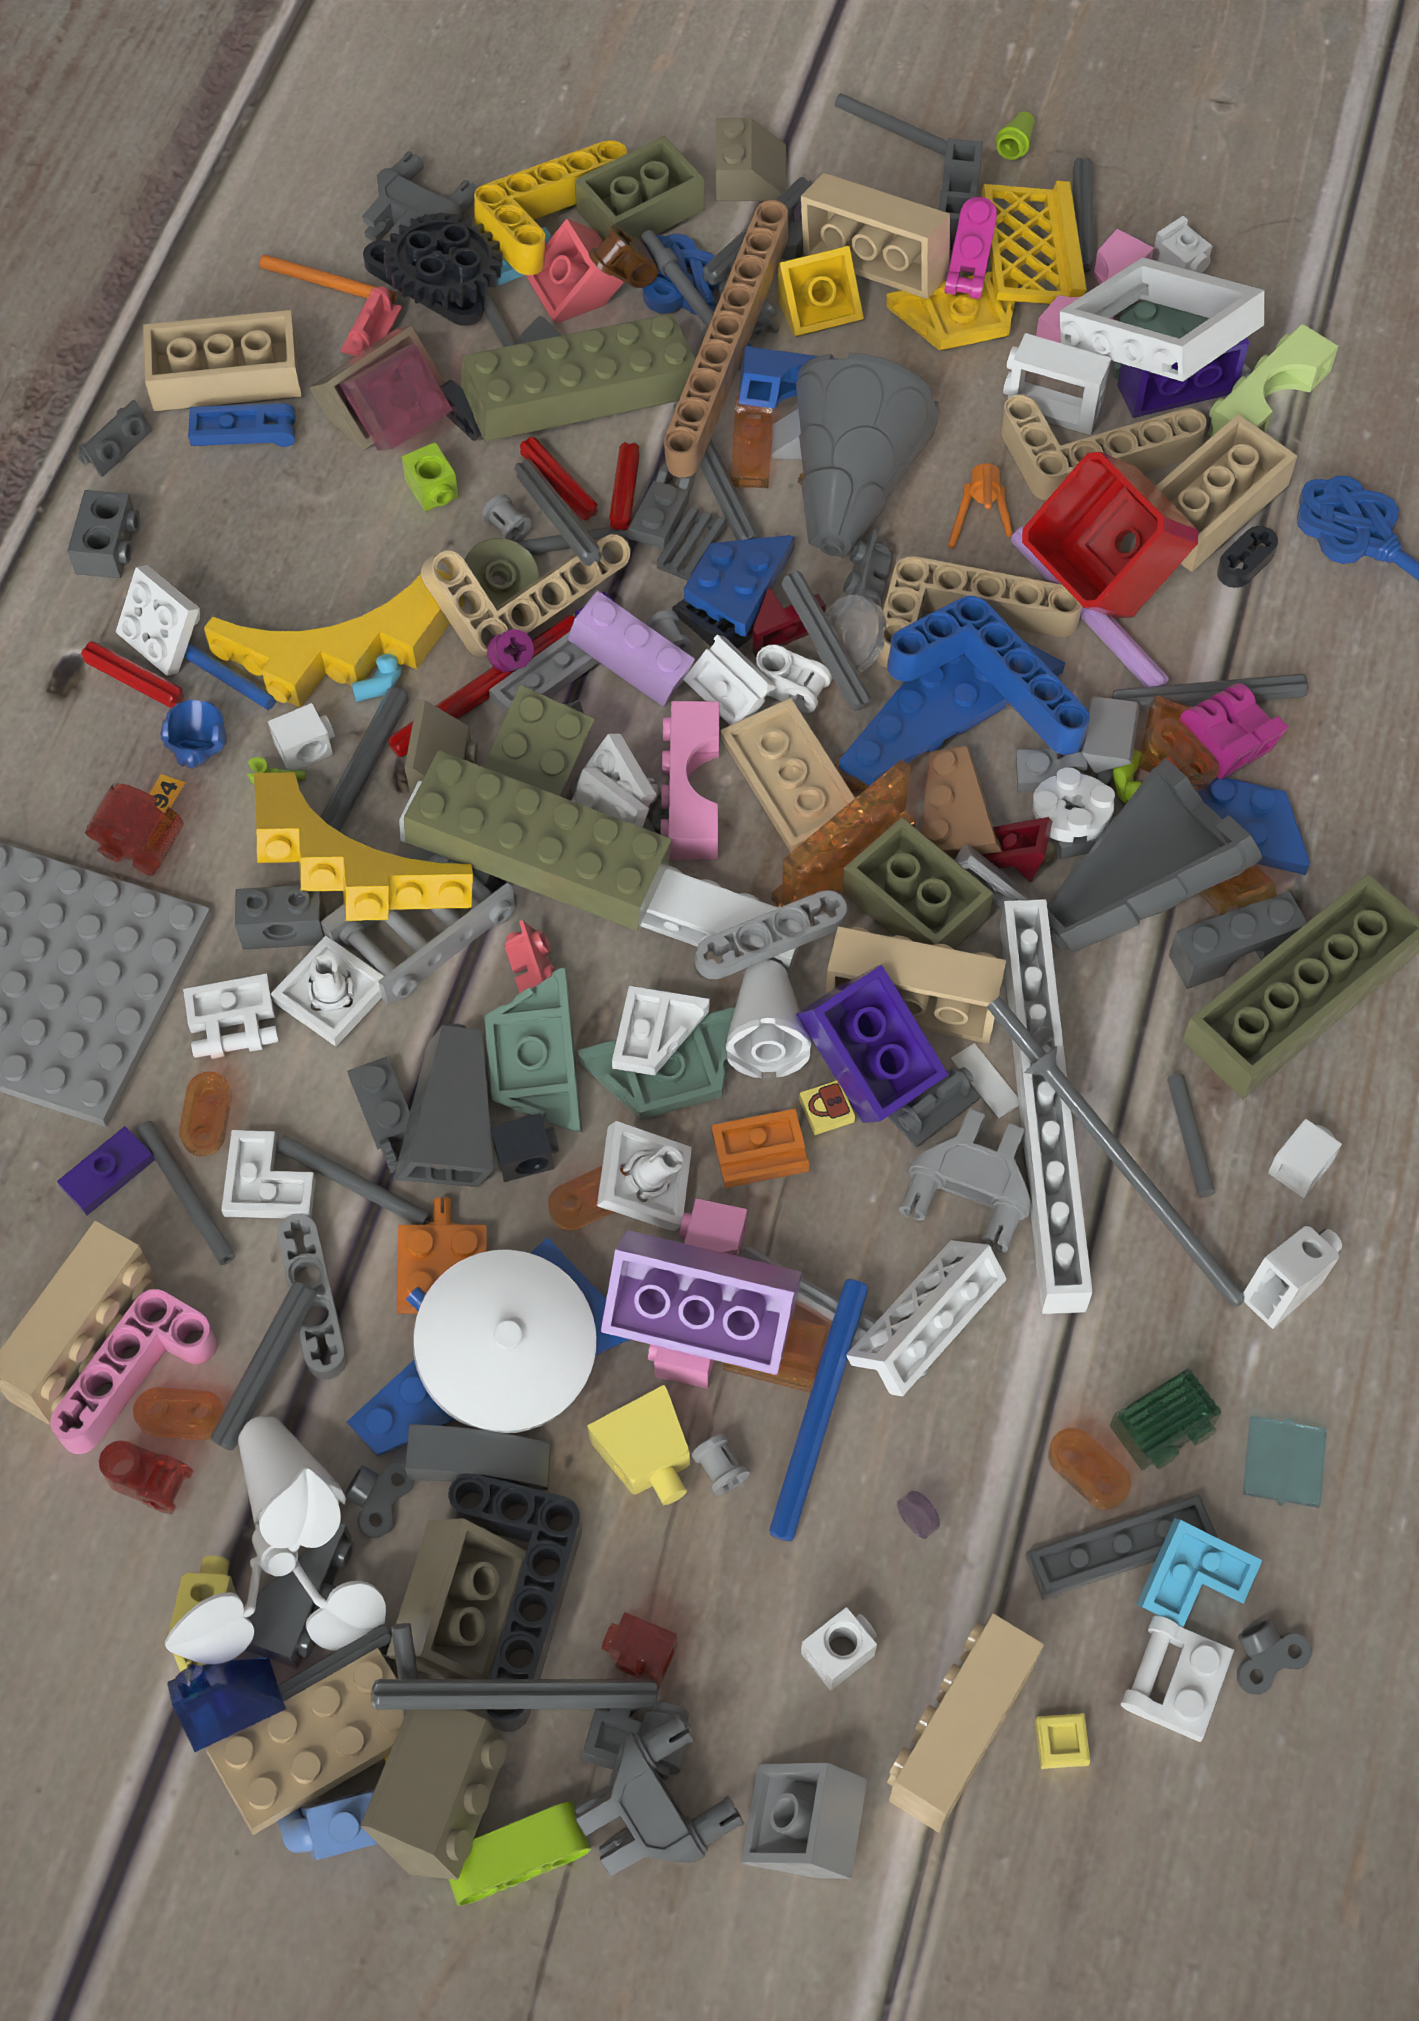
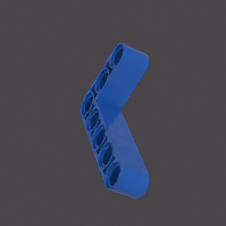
(1008, 663)

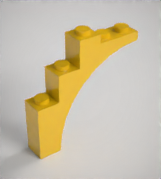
(345, 652)
(333, 862)

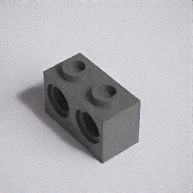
(103, 534)

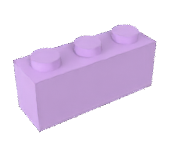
(630, 648)

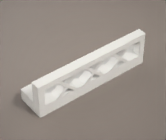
(935, 1315)

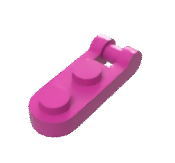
(972, 247)

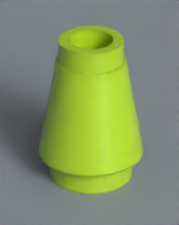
(1015, 137)

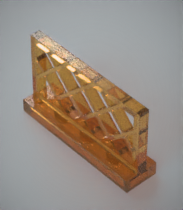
(822, 857)

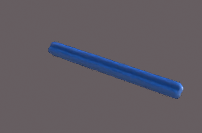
(818, 1410)

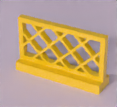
(1060, 245)

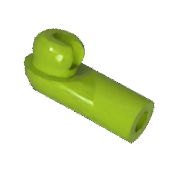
(1124, 778)

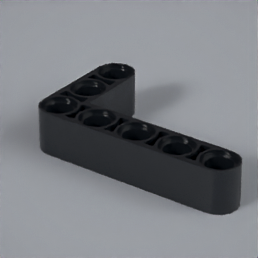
(531, 1587)

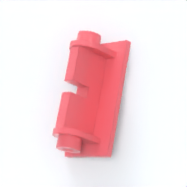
(373, 322)
(529, 952)

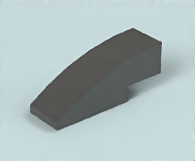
(449, 1452)

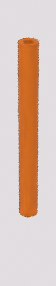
(319, 277)

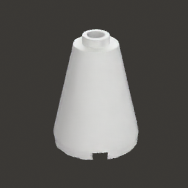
(765, 1025)
(271, 1461)

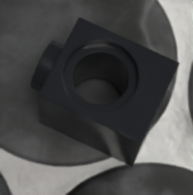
(524, 1147)

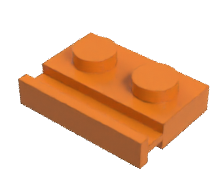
(760, 1148)

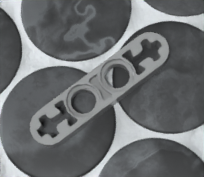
(774, 939)
(323, 1298)

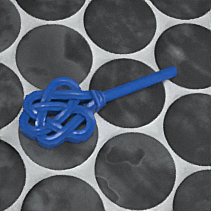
(663, 295)
(1352, 522)

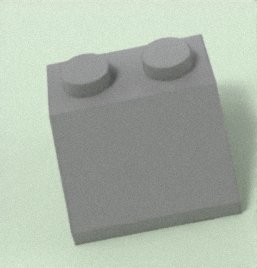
(805, 1819)

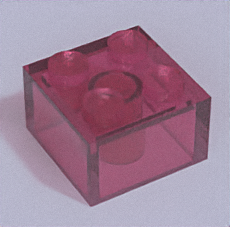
(396, 397)

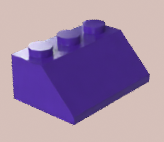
(1153, 393)
(872, 1045)

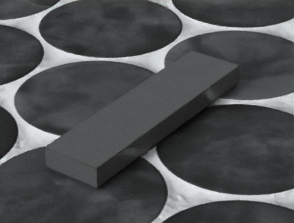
(1111, 1547)

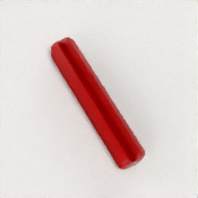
(559, 478)
(624, 486)
(132, 674)

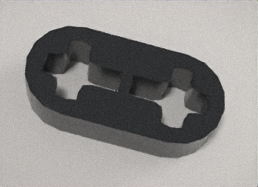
(462, 414)
(1241, 551)

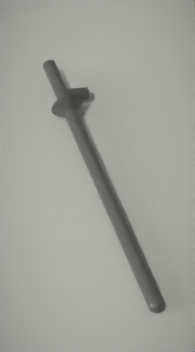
(1045, 1065)

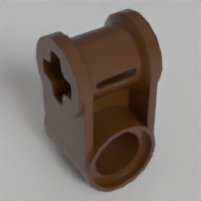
(625, 258)

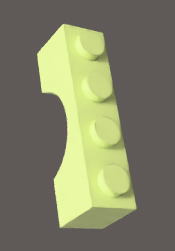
(1296, 364)

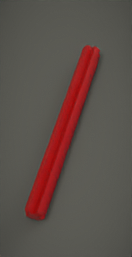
(478, 689)

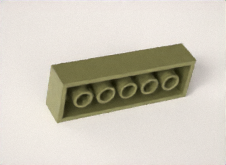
(576, 376)
(537, 840)
(1304, 986)

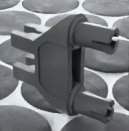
(403, 199)
(648, 1808)

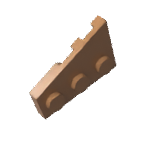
(956, 805)

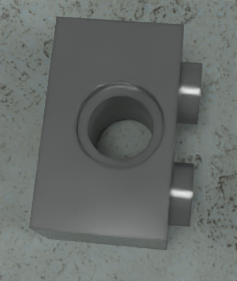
(278, 917)

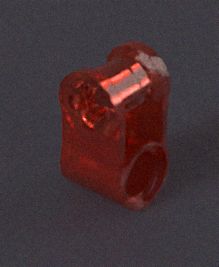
(152, 1479)

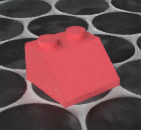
(570, 279)

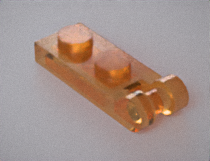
(751, 446)

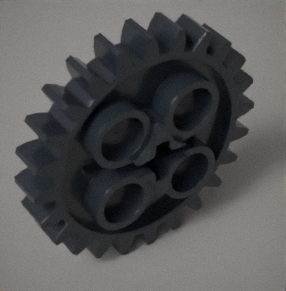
(443, 260)

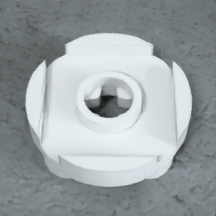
(1077, 789)

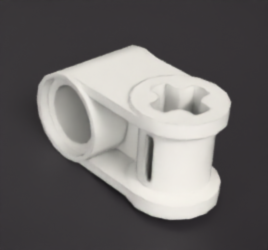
(793, 676)

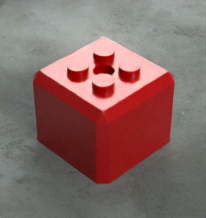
(1082, 532)

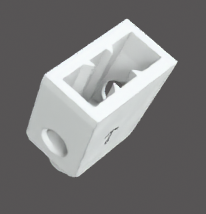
(1302, 1264)

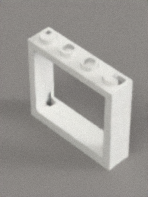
(1231, 306)

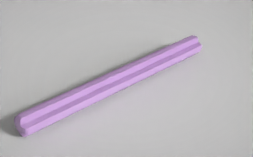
(1107, 630)

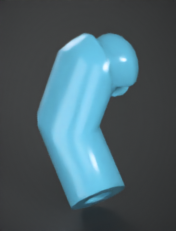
(384, 678)

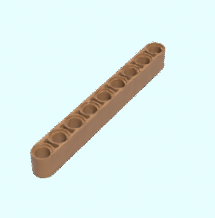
(726, 339)

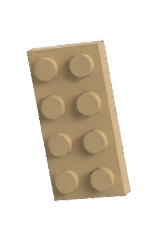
(787, 771)
(310, 1746)

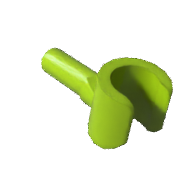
(260, 765)

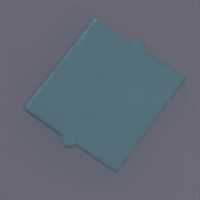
(1284, 1461)

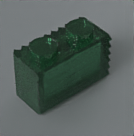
(1166, 1420)

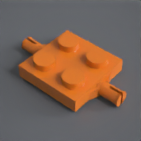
(431, 1250)

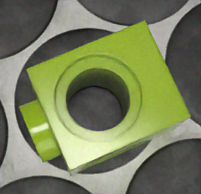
(430, 477)

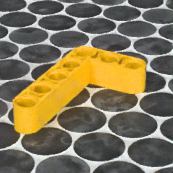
(513, 202)

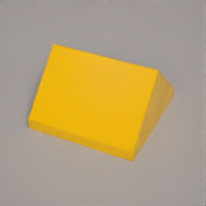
(819, 291)

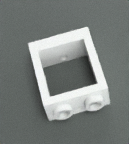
(1066, 365)

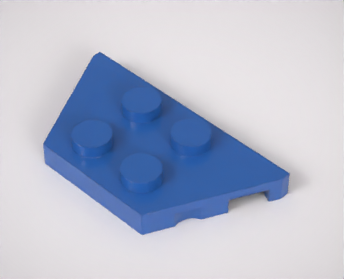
(736, 577)
(1265, 816)

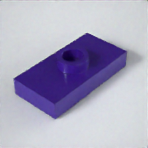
(105, 1170)

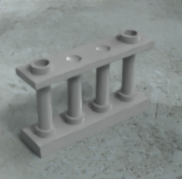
(429, 956)

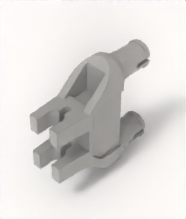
(974, 1174)

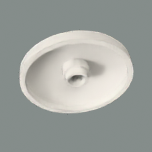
(504, 1341)

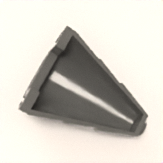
(857, 440)
(1148, 861)

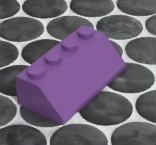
(700, 1301)

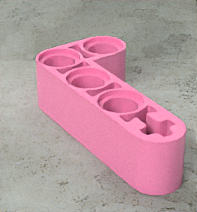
(128, 1373)

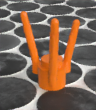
(985, 488)

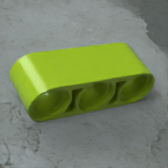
(520, 1853)

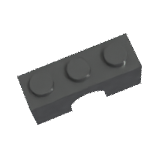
(959, 179)
(1209, 947)

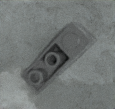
(286, 1605)

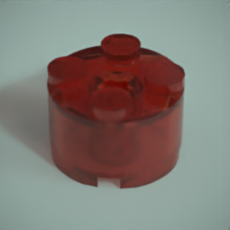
(134, 828)

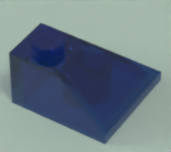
(224, 1698)

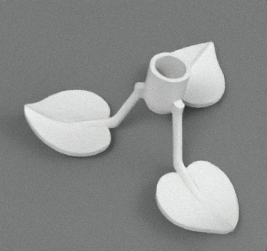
(295, 1516)

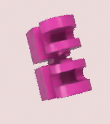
(1233, 728)

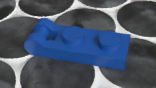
(242, 424)

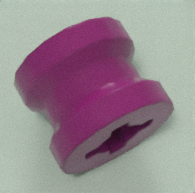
(502, 654)

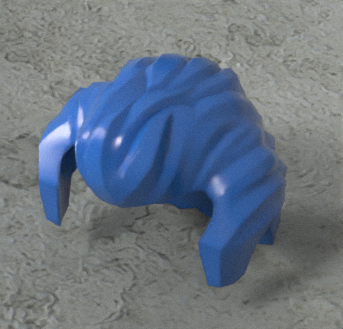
(194, 732)

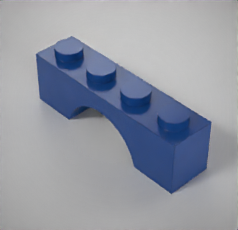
(769, 376)

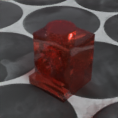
(640, 1647)

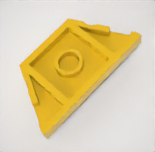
(955, 319)

